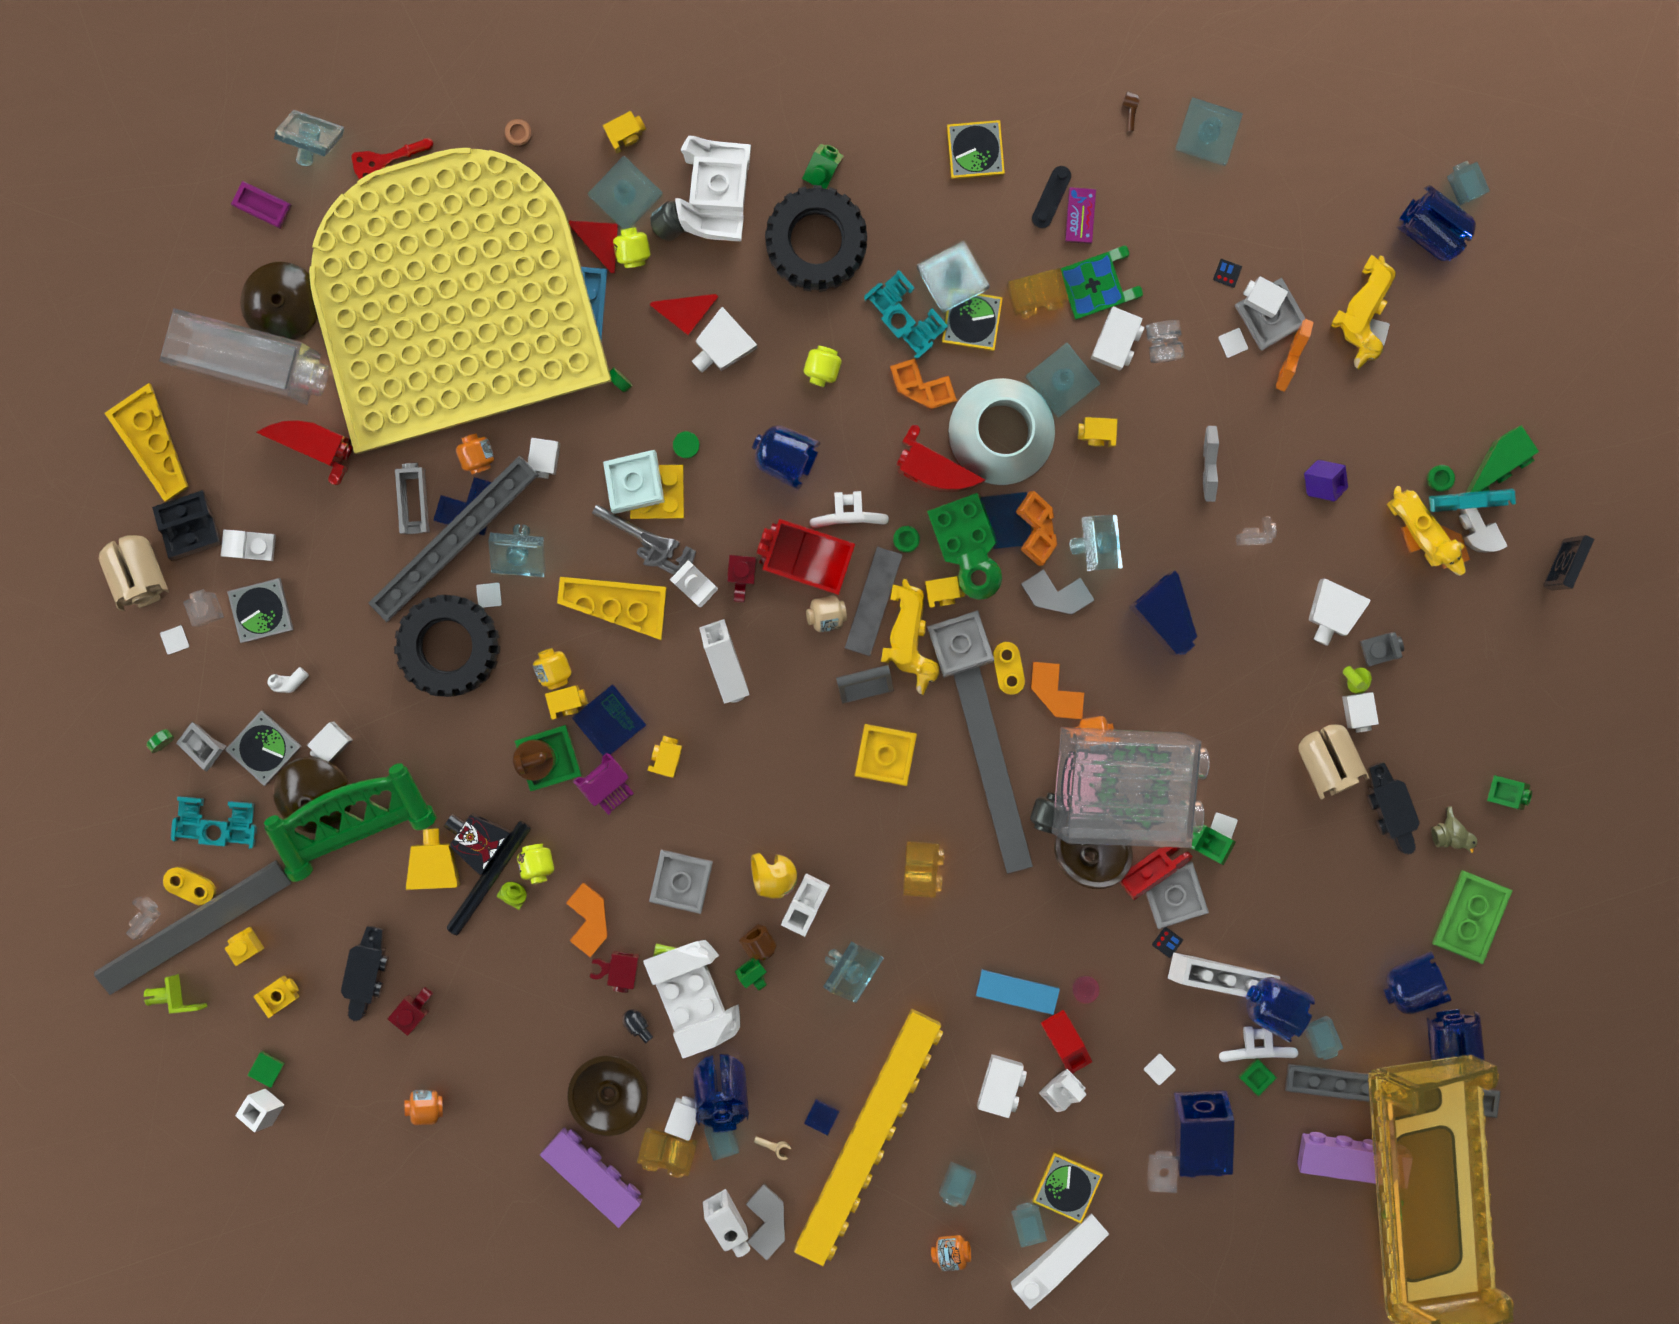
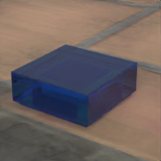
(821, 1117)

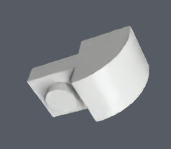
(1481, 537)
(248, 545)
(805, 904)
(1063, 1091)

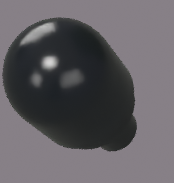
(636, 1025)

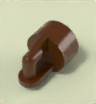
(534, 759)

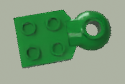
(967, 540)

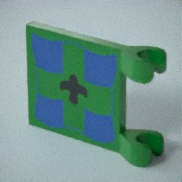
(1095, 285)

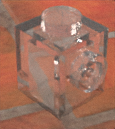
(203, 608)

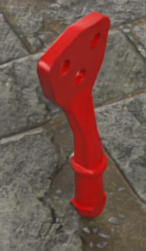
(383, 160)

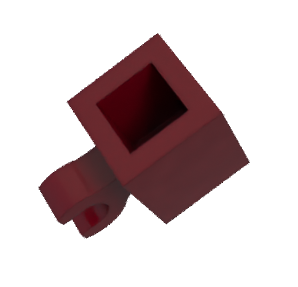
(741, 572)
(620, 970)
(410, 1012)

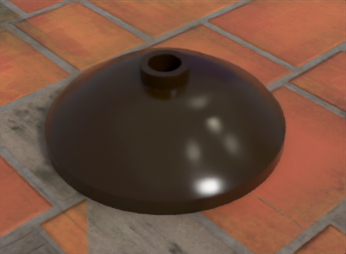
(294, 313)
(307, 780)
(1105, 870)
(607, 1114)

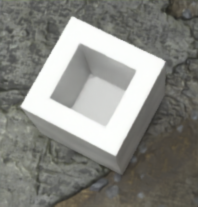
(1264, 296)
(544, 456)
(1360, 711)
(329, 742)
(259, 1110)
(682, 1118)

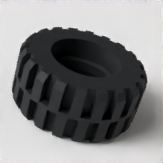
(811, 202)
(410, 643)

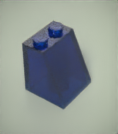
(1167, 614)
(1204, 1133)

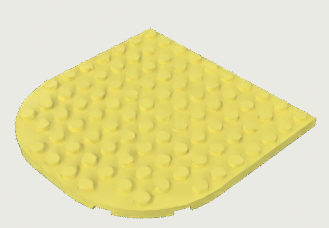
(450, 296)

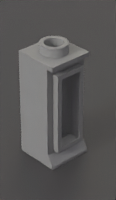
(408, 472)

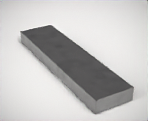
(873, 601)

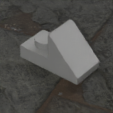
(200, 746)

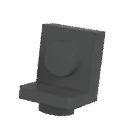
(1382, 648)

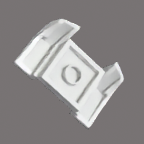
(716, 189)
(692, 998)

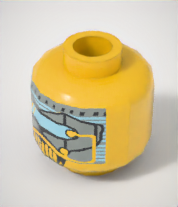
(552, 669)

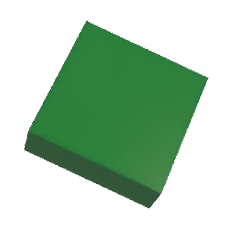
(266, 1069)
(1257, 1077)

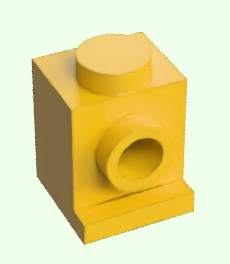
(624, 130)
(1098, 431)
(943, 590)
(565, 701)
(666, 757)
(243, 946)
(269, 1004)

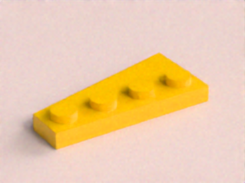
(148, 439)
(624, 604)

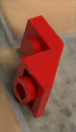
(1066, 1042)

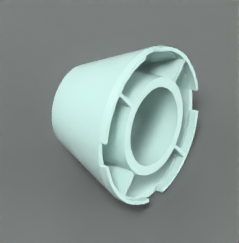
(976, 456)

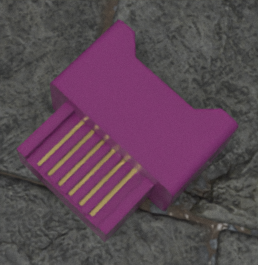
(605, 785)

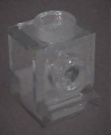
(1161, 1160)

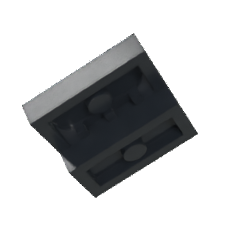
(187, 525)

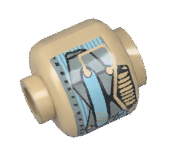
(826, 613)

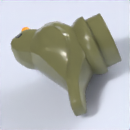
(1453, 834)

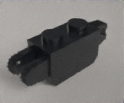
(1394, 808)
(363, 972)

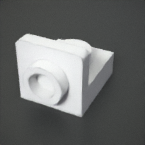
(694, 584)

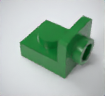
(1509, 793)

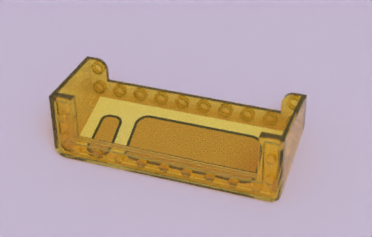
(1435, 1192)

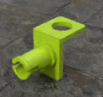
(172, 995)

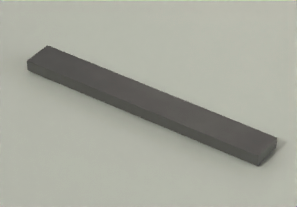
(453, 538)
(993, 770)
(192, 927)
(1353, 1085)

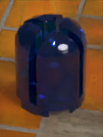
(1438, 225)
(1455, 1035)
(711, 1101)

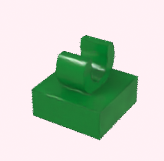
(752, 972)

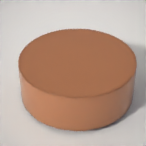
(518, 132)

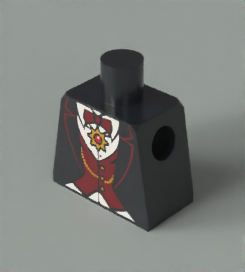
(476, 840)

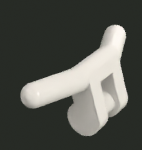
(842, 517)
(1253, 1052)

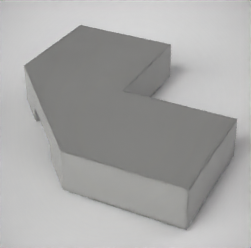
(1210, 452)
(1067, 600)
(772, 1231)

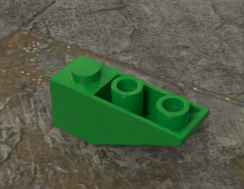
(1504, 455)

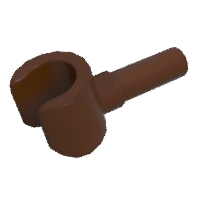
(1131, 100)

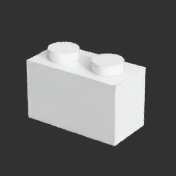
(1117, 338)
(1001, 1085)

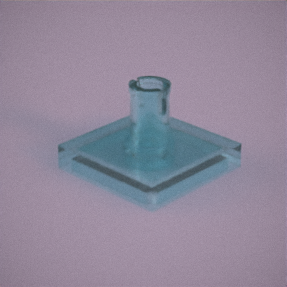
(1208, 131)
(309, 135)
(625, 193)
(953, 276)
(1062, 380)
(1099, 543)
(517, 553)
(851, 971)

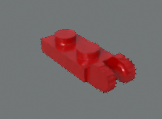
(1153, 870)

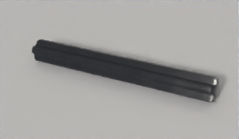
(488, 878)

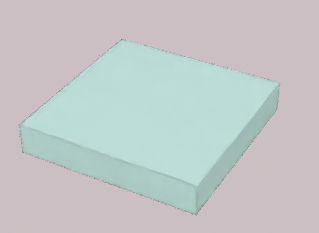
(633, 481)

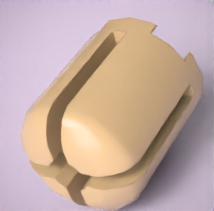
(132, 572)
(1332, 760)

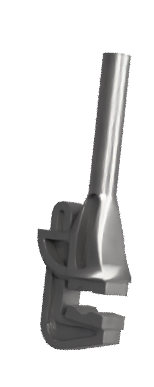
(655, 548)

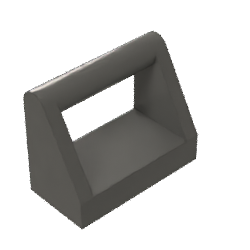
(865, 684)

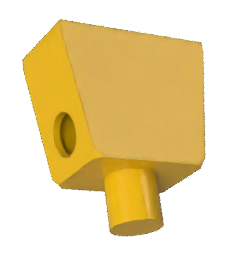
(432, 864)

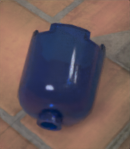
(785, 454)
(1416, 985)
(1279, 1007)

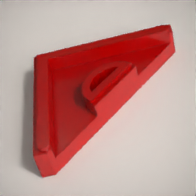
(599, 240)
(685, 312)

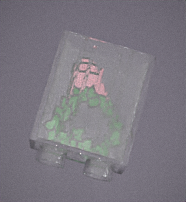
(243, 357)
(1128, 787)

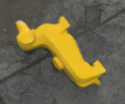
(1362, 308)
(1427, 531)
(906, 635)

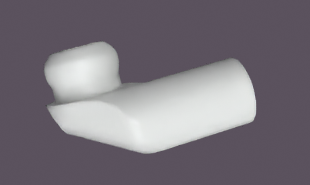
(287, 684)

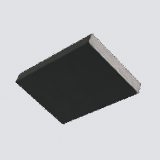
(1568, 563)

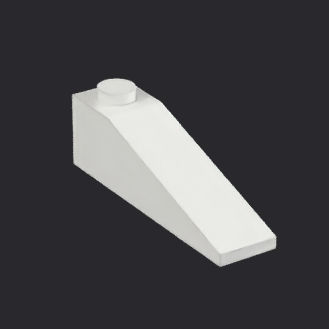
(1213, 975)
(1058, 1261)

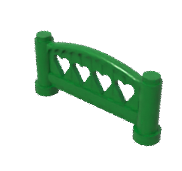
(298, 850)

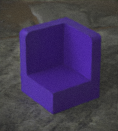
(1326, 480)

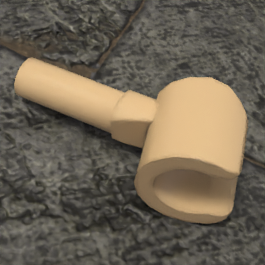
(773, 1146)

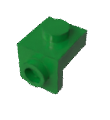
(822, 165)
(1212, 844)

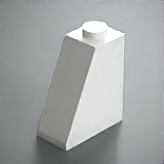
(724, 661)

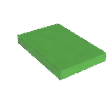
(1472, 917)

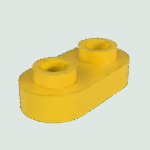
(1008, 668)
(188, 885)

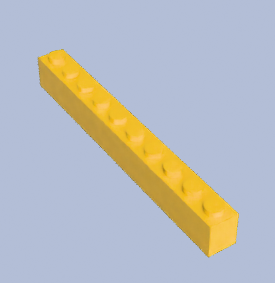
(867, 1137)

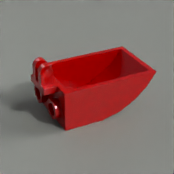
(314, 442)
(933, 469)
(805, 555)

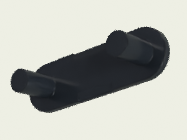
(1051, 197)

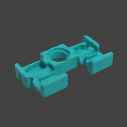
(885, 302)
(1472, 500)
(193, 828)

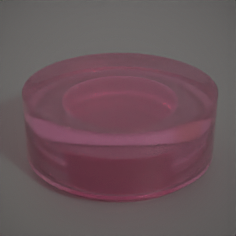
(1085, 989)

